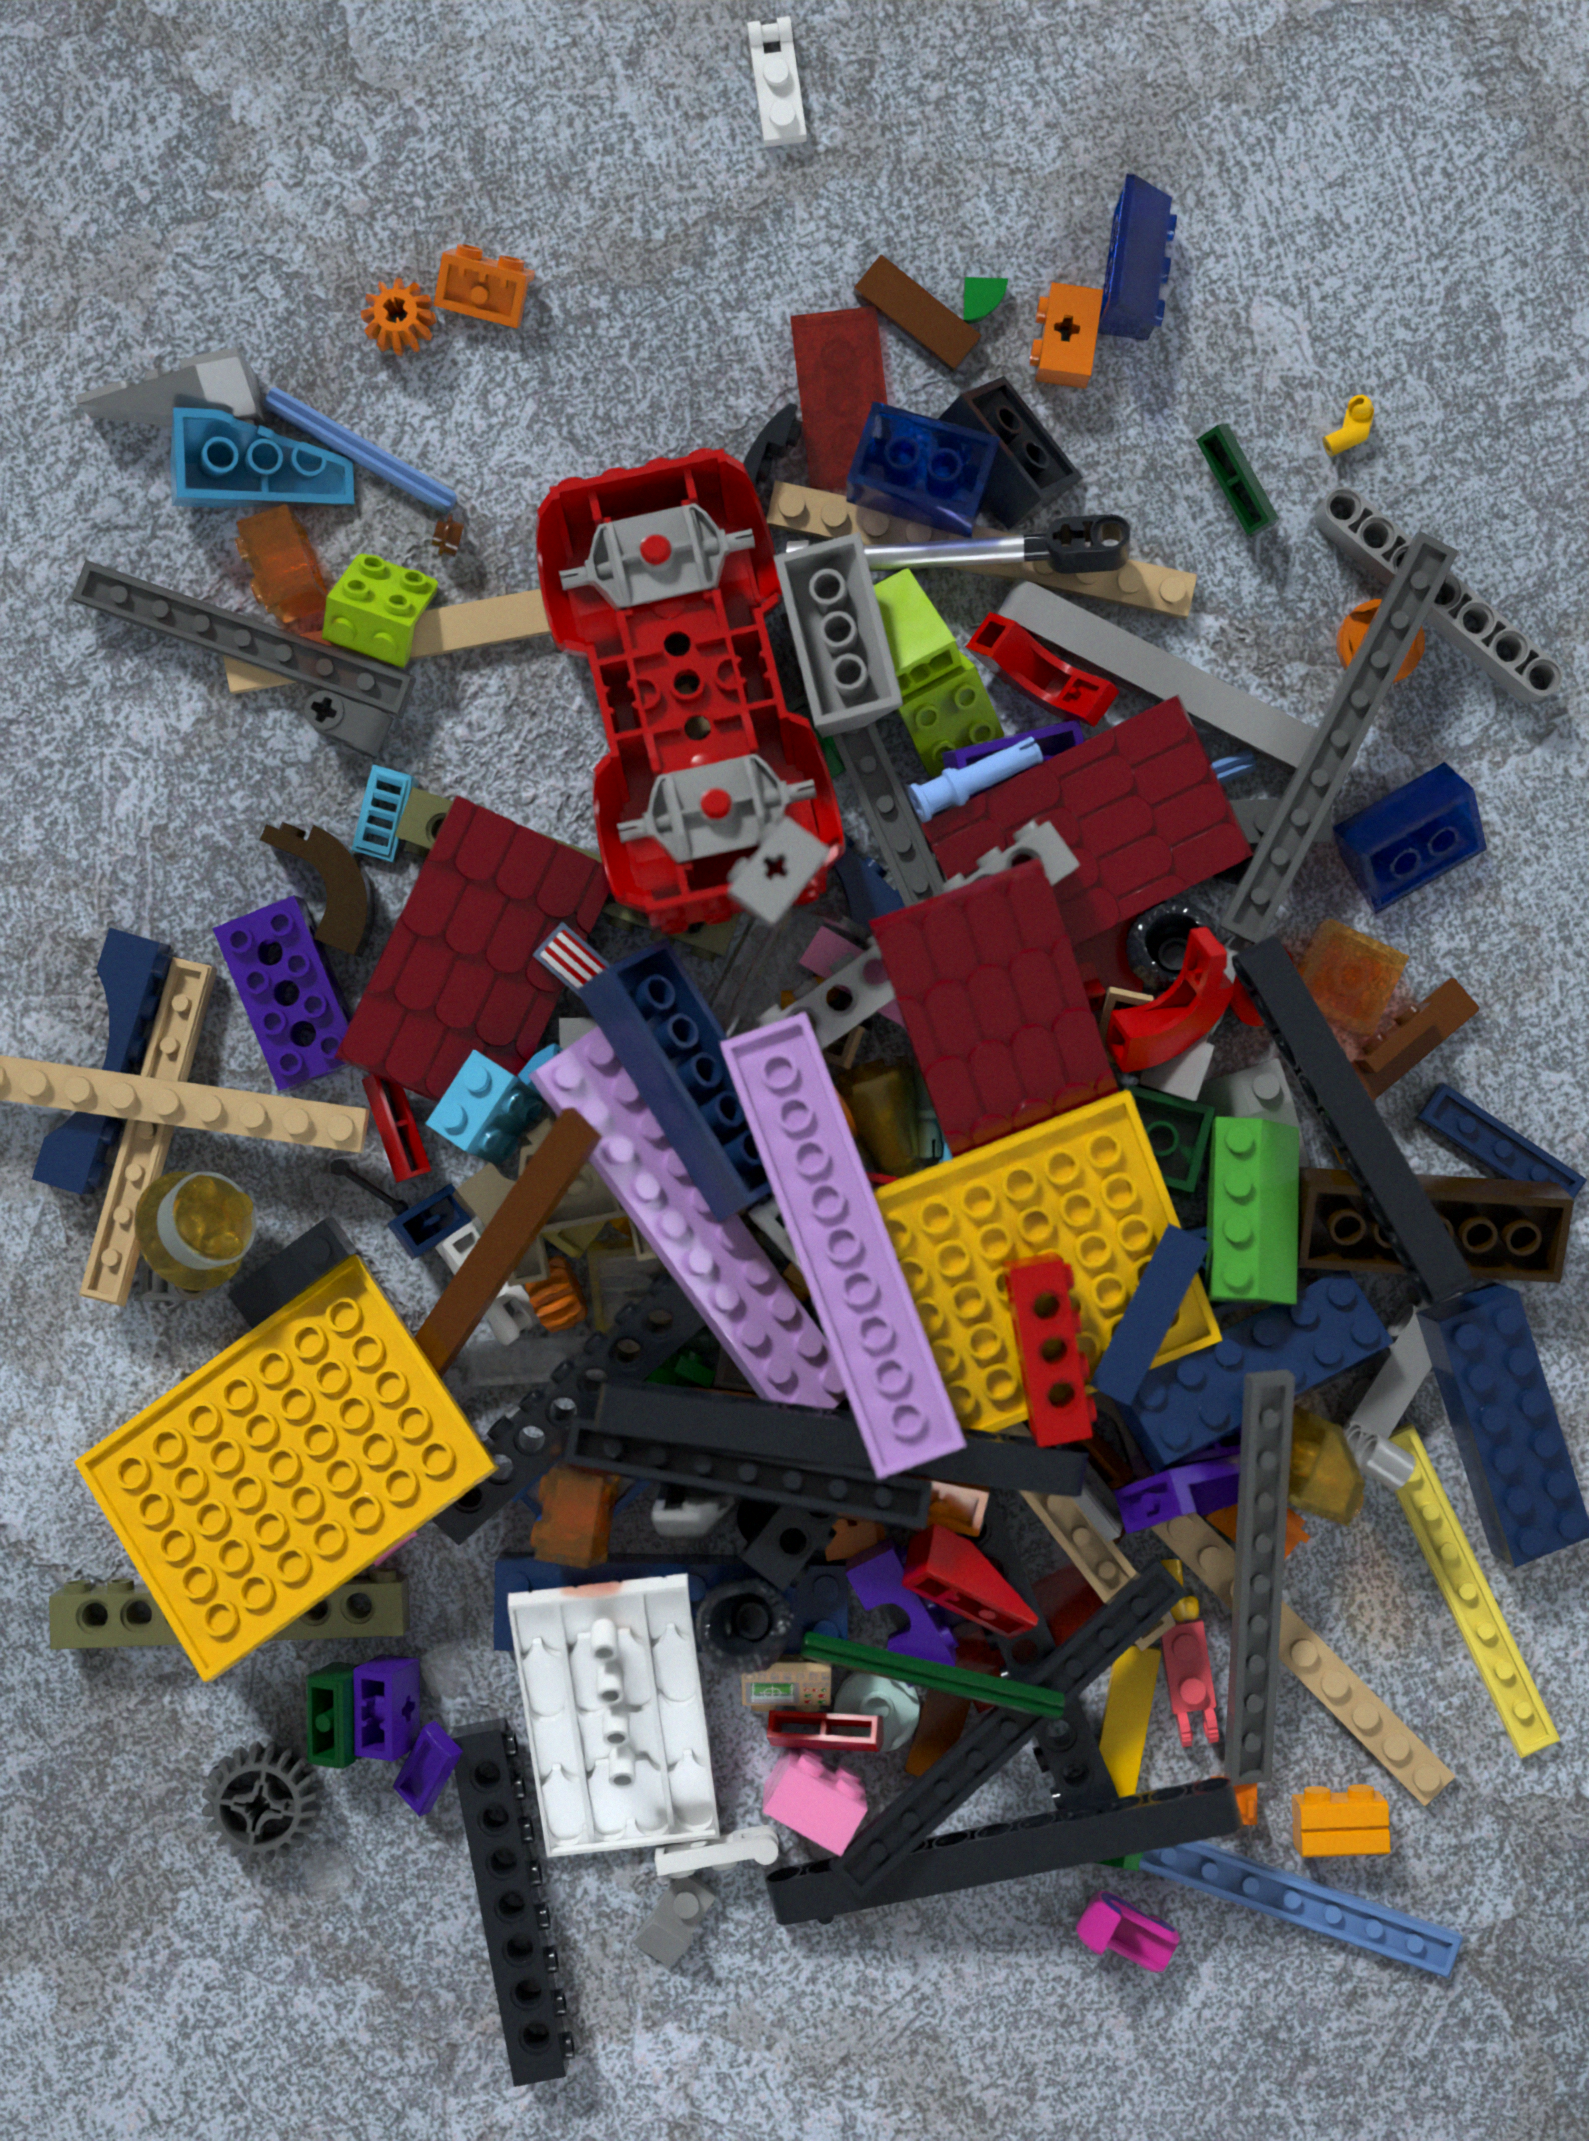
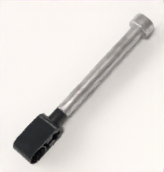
(1011, 549)

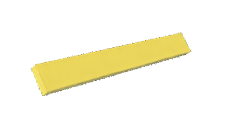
(1472, 1602)

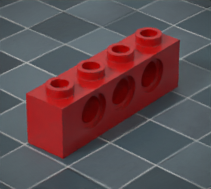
(1049, 1420)

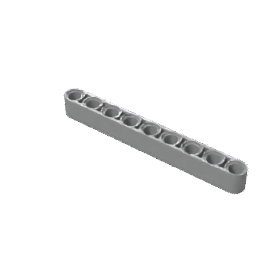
(1158, 675)

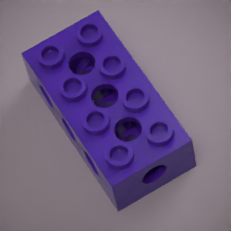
(263, 985)

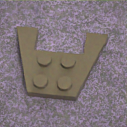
(584, 1203)

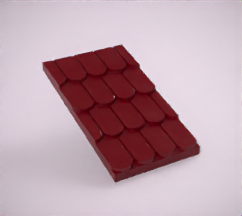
(1129, 806)
(463, 952)
(994, 1007)

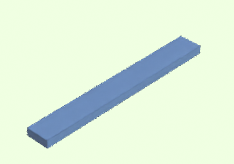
(1308, 1904)

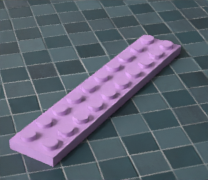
(842, 1245)
(709, 1259)

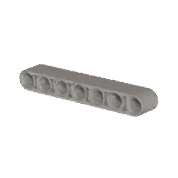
(1459, 599)

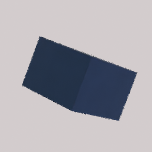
(429, 1222)

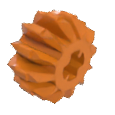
(396, 301)
(558, 1299)

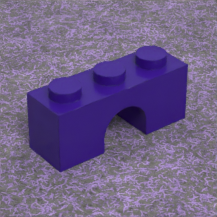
(878, 1580)

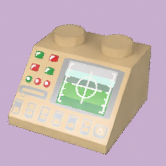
(788, 1682)

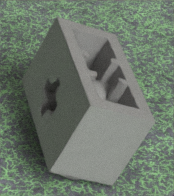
(801, 859)

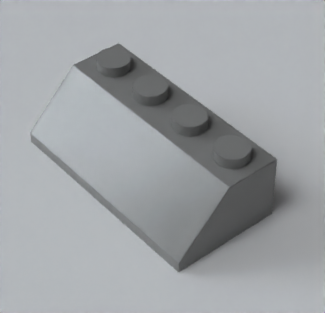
(838, 634)

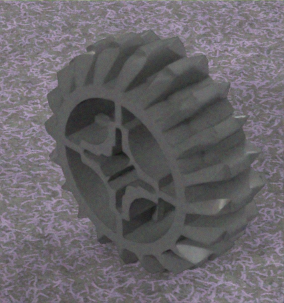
(227, 1799)

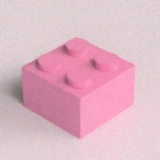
(815, 1797)

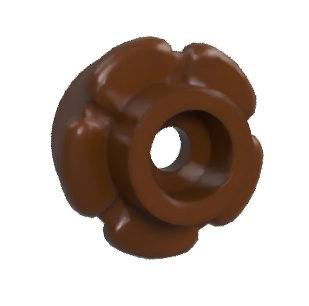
(447, 536)

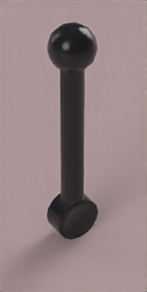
(341, 1167)

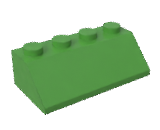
(1252, 1211)

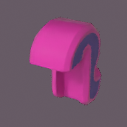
(1126, 1930)

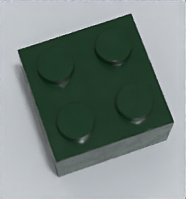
(1176, 1136)

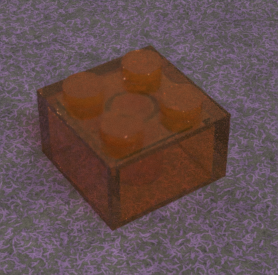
(283, 564)
(1350, 976)
(575, 1517)

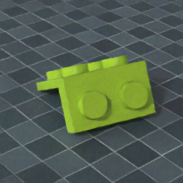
(377, 608)
(949, 715)

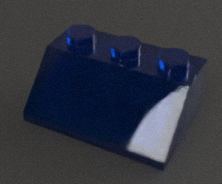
(1137, 261)
(921, 469)
(1411, 836)

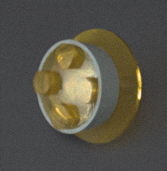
(194, 1228)

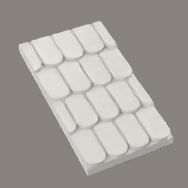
(615, 1715)

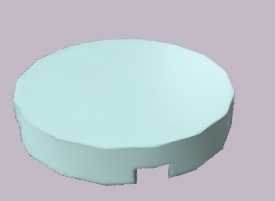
(878, 1696)

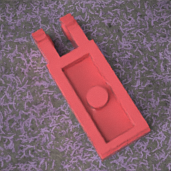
(1189, 1678)

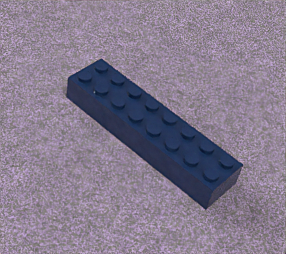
(816, 1603)

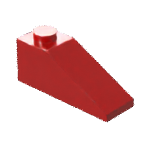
(964, 1581)

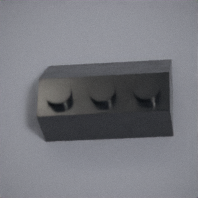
(1028, 465)

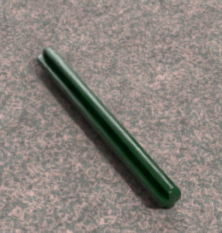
(933, 1675)

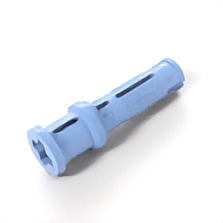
(956, 785)

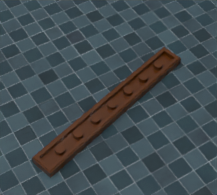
(507, 1238)

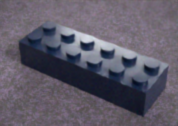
(677, 1064)
(1201, 1394)
(1504, 1423)

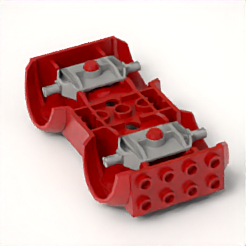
(619, 574)

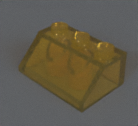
(1323, 1469)

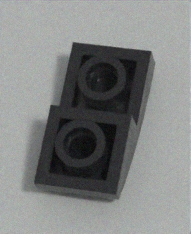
(774, 439)

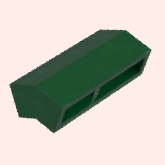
(1245, 476)

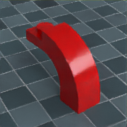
(1038, 674)
(1180, 1016)

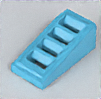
(372, 794)

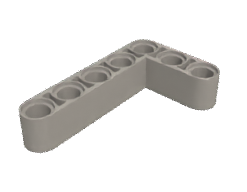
(1383, 1395)

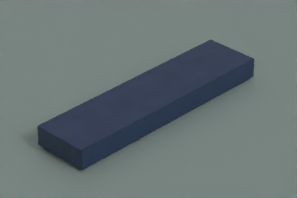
(1494, 1141)
(1149, 1314)

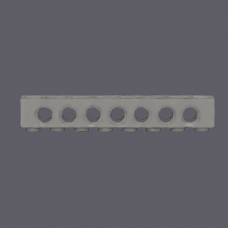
(1031, 840)

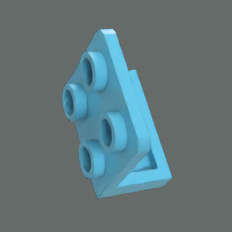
(485, 1109)

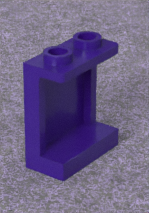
(1168, 1494)

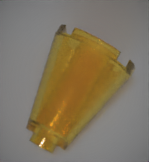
(884, 1114)

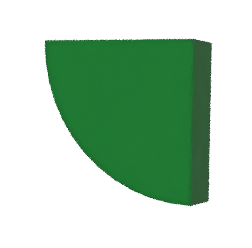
(982, 297)

